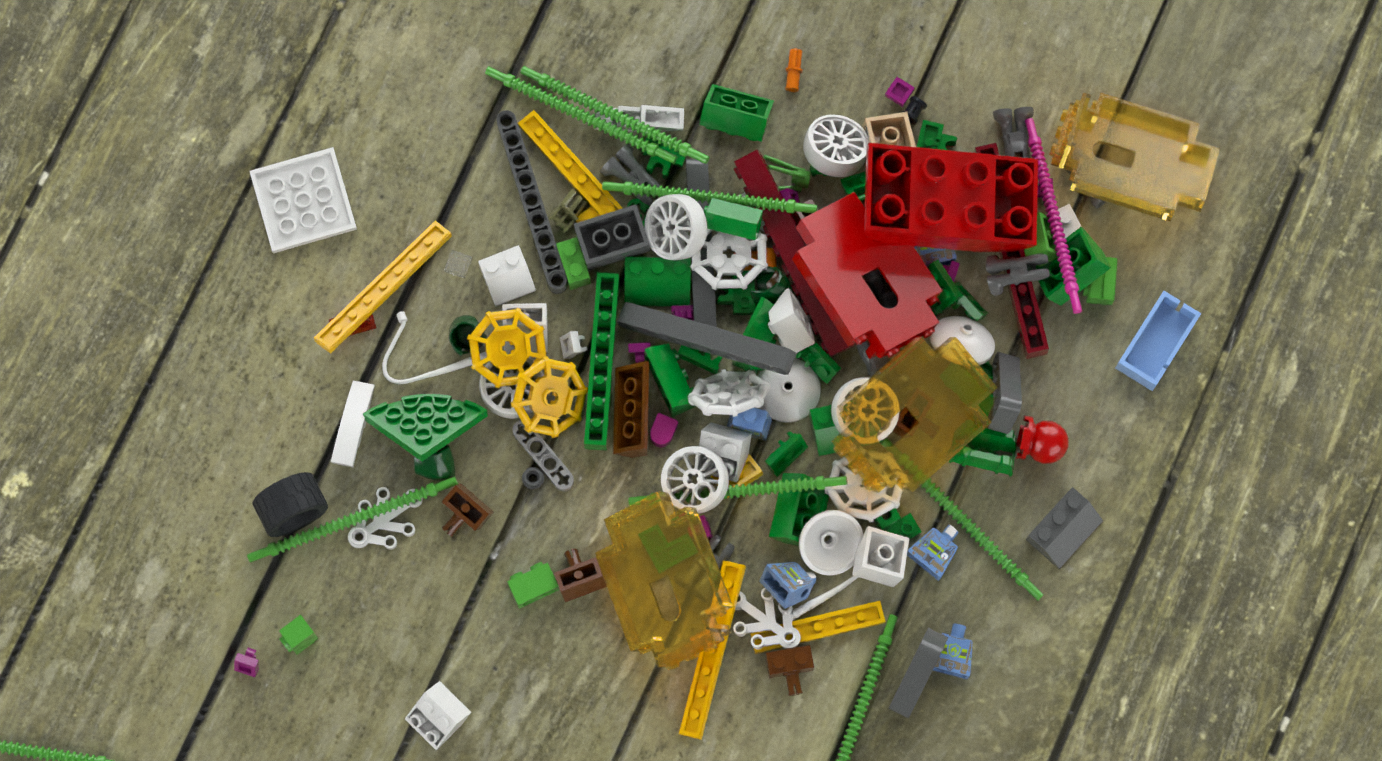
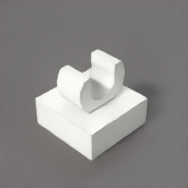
(571, 344)

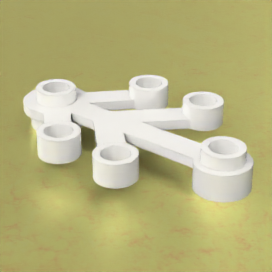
(382, 522)
(766, 623)

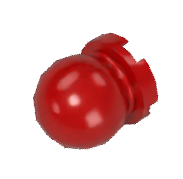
(1042, 441)

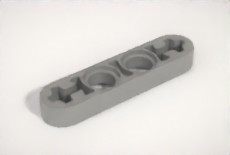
(541, 457)

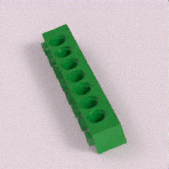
(601, 361)

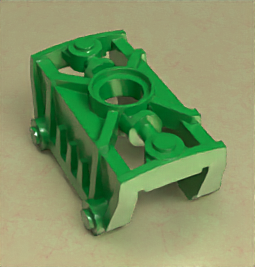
(983, 451)

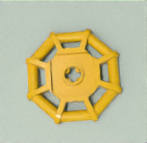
(497, 340)
(541, 388)

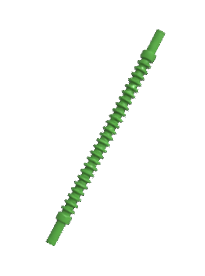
(651, 148)
(683, 148)
(790, 206)
(819, 483)
(274, 548)
(1021, 578)
(884, 641)
(47, 754)

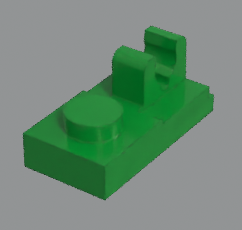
(973, 308)
(704, 362)
(820, 362)
(786, 453)

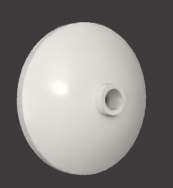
(969, 332)
(794, 403)
(839, 551)

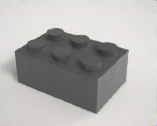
(612, 237)

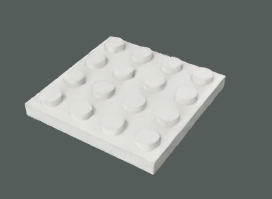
(303, 200)

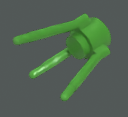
(800, 176)

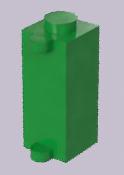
(733, 219)

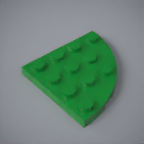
(425, 421)

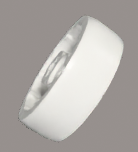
(841, 142)
(669, 230)
(840, 397)
(487, 399)
(714, 496)

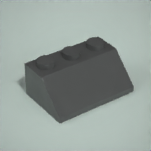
(1065, 528)

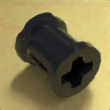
(919, 105)

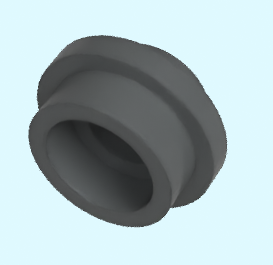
(529, 472)

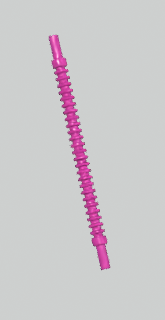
(1071, 286)

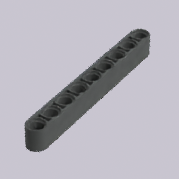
(527, 192)
(703, 294)
(706, 338)

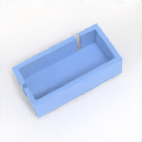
(1157, 341)

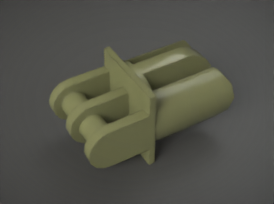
(567, 212)

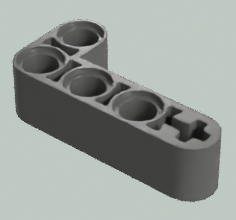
(1008, 395)
(918, 673)

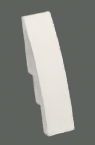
(659, 117)
(352, 424)

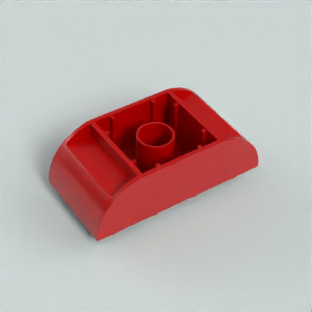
(950, 199)

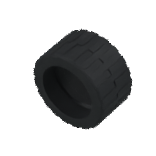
(290, 504)

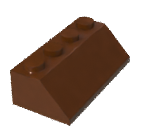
(631, 410)

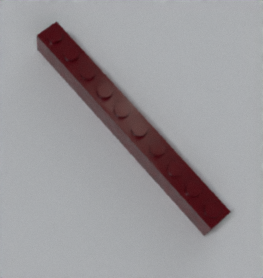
(787, 241)
(1023, 298)

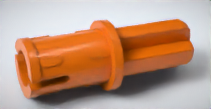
(794, 70)

